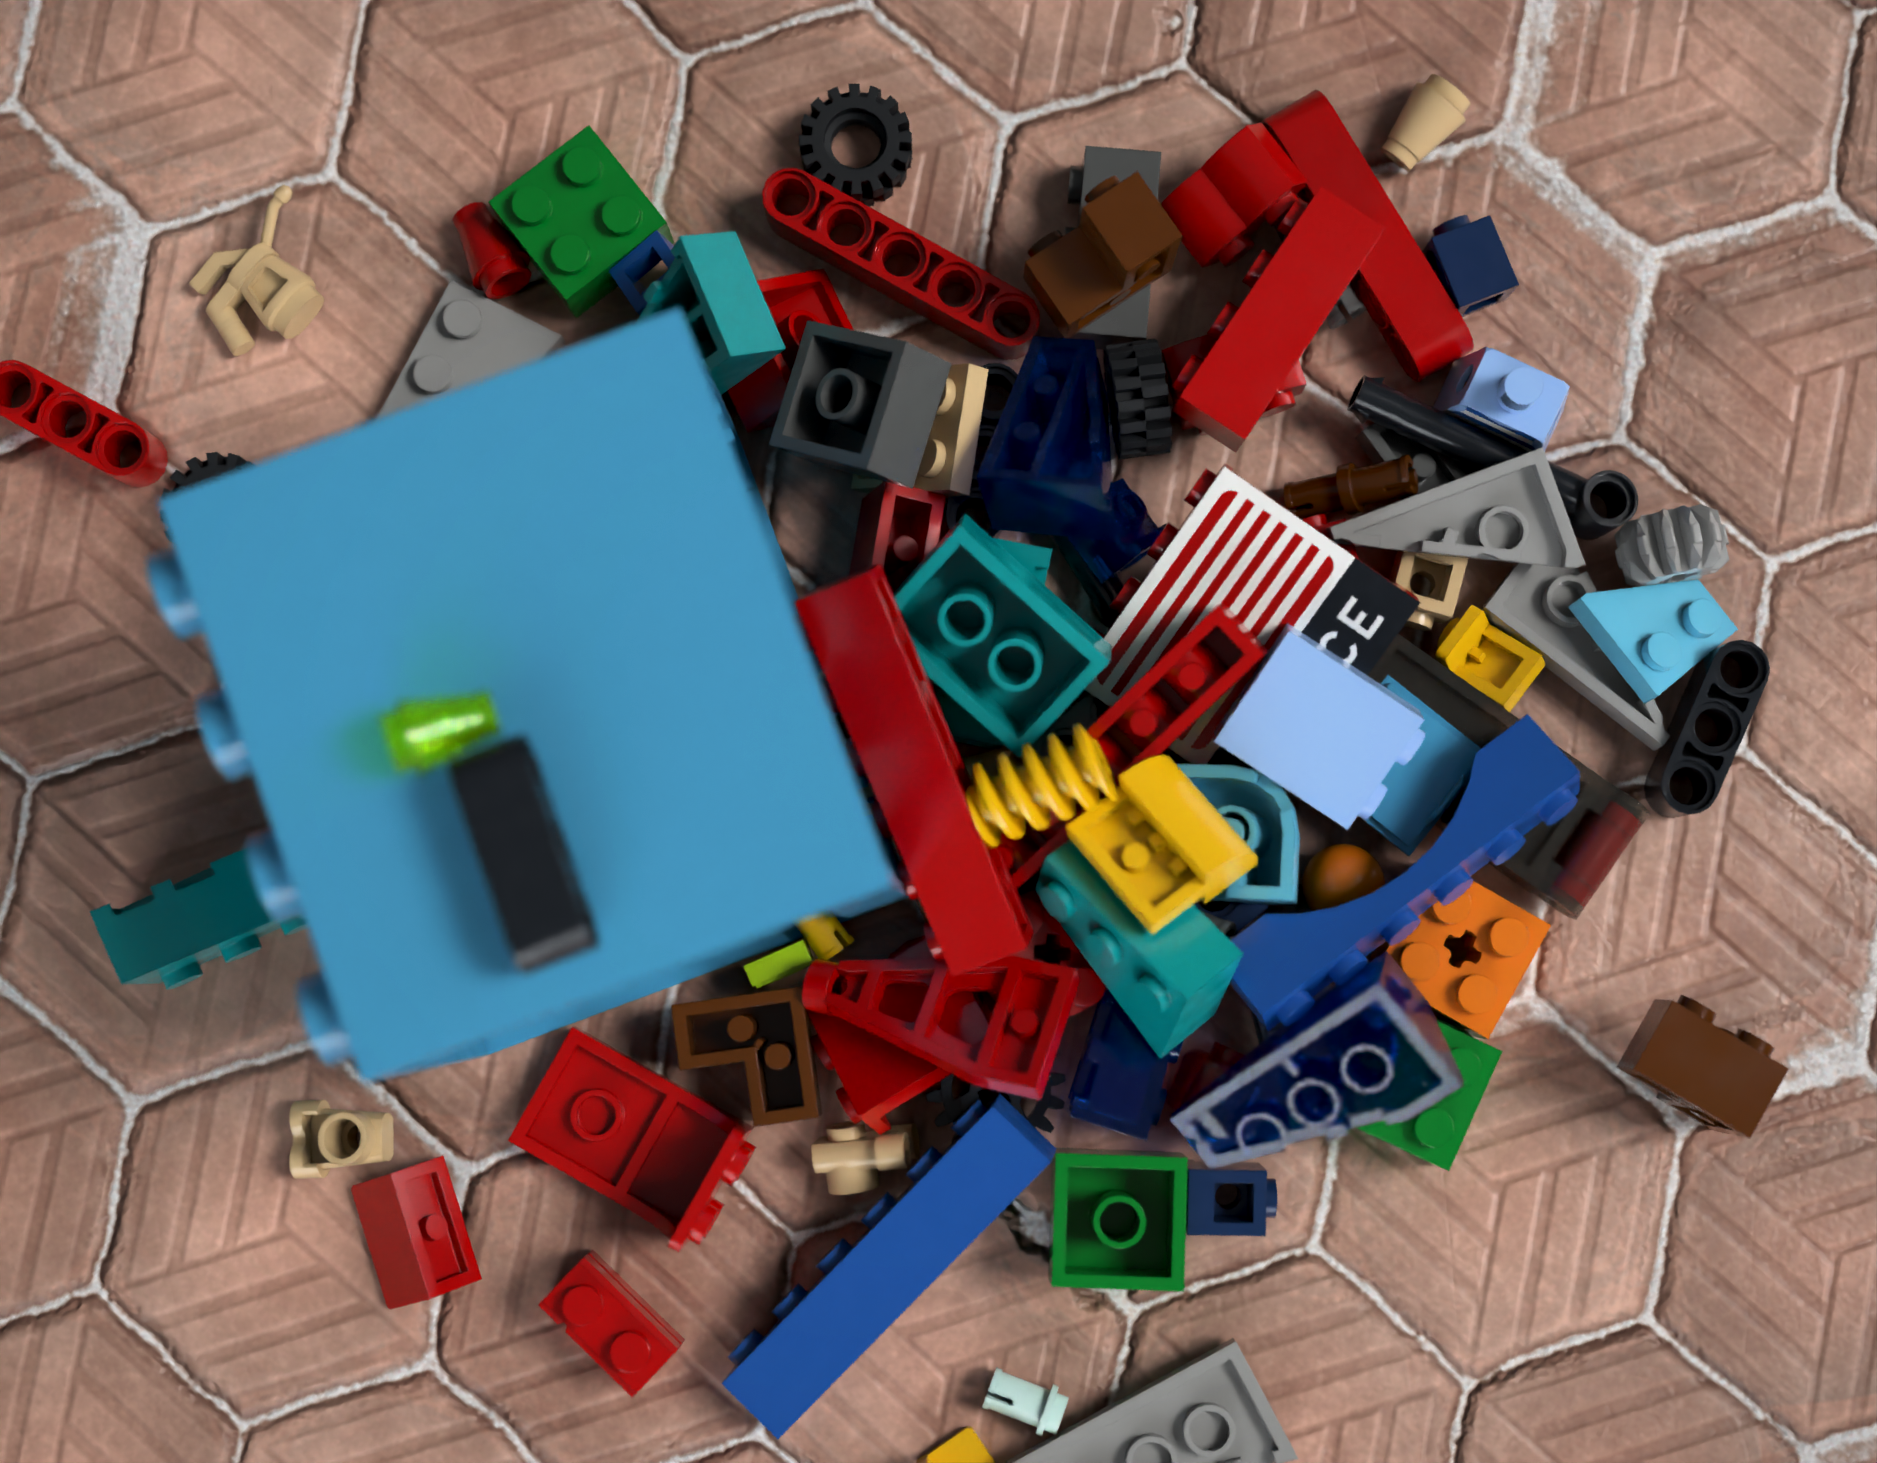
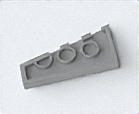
(467, 343)

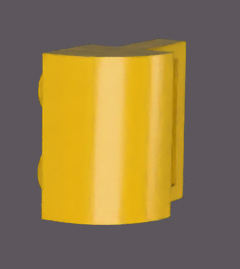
(1161, 843)

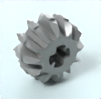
(1672, 546)

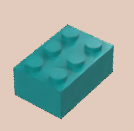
(997, 636)

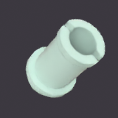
(1026, 1402)

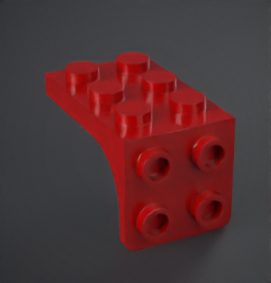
(634, 1137)

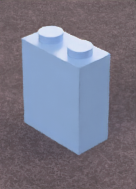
(1320, 728)

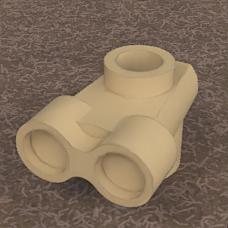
(328, 1140)
(854, 1155)

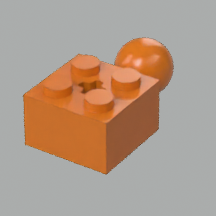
(1495, 931)

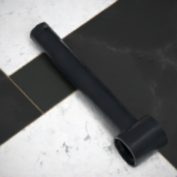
(1481, 450)

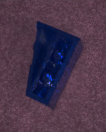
(1052, 447)
(1118, 1074)

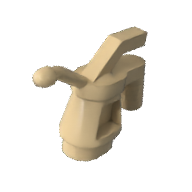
(273, 288)

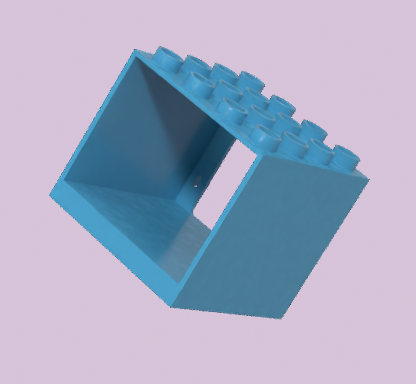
(626, 605)

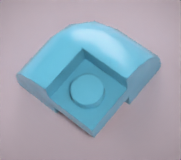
(1264, 820)

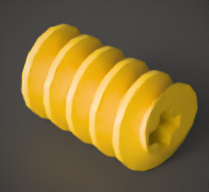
(1039, 785)

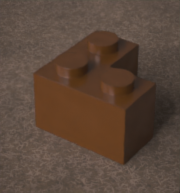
(1112, 254)
(767, 1033)
(1703, 1068)

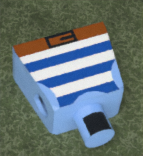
(1504, 398)

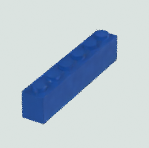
(888, 1265)

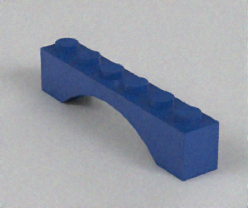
(1509, 792)

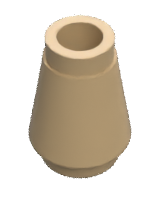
(1425, 121)

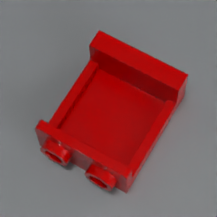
(880, 1074)

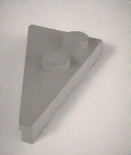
(1492, 514)
(1535, 611)

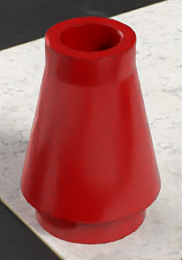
(492, 255)

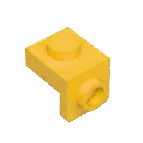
(1488, 658)

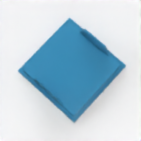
(1427, 783)

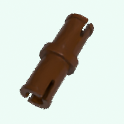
(1352, 488)

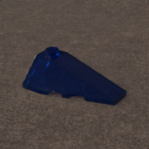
(1349, 1062)

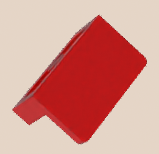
(416, 1233)

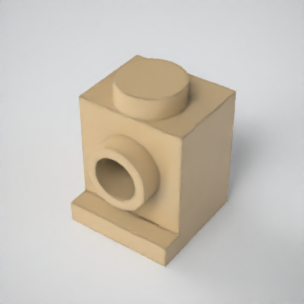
(1445, 578)

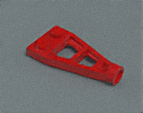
(1020, 1035)

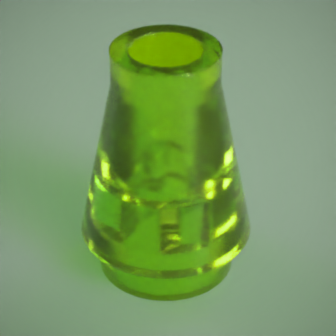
(437, 728)

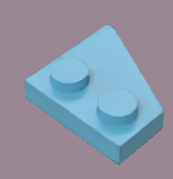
(1654, 631)

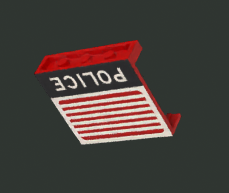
(1269, 573)

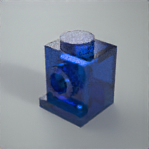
(1133, 532)

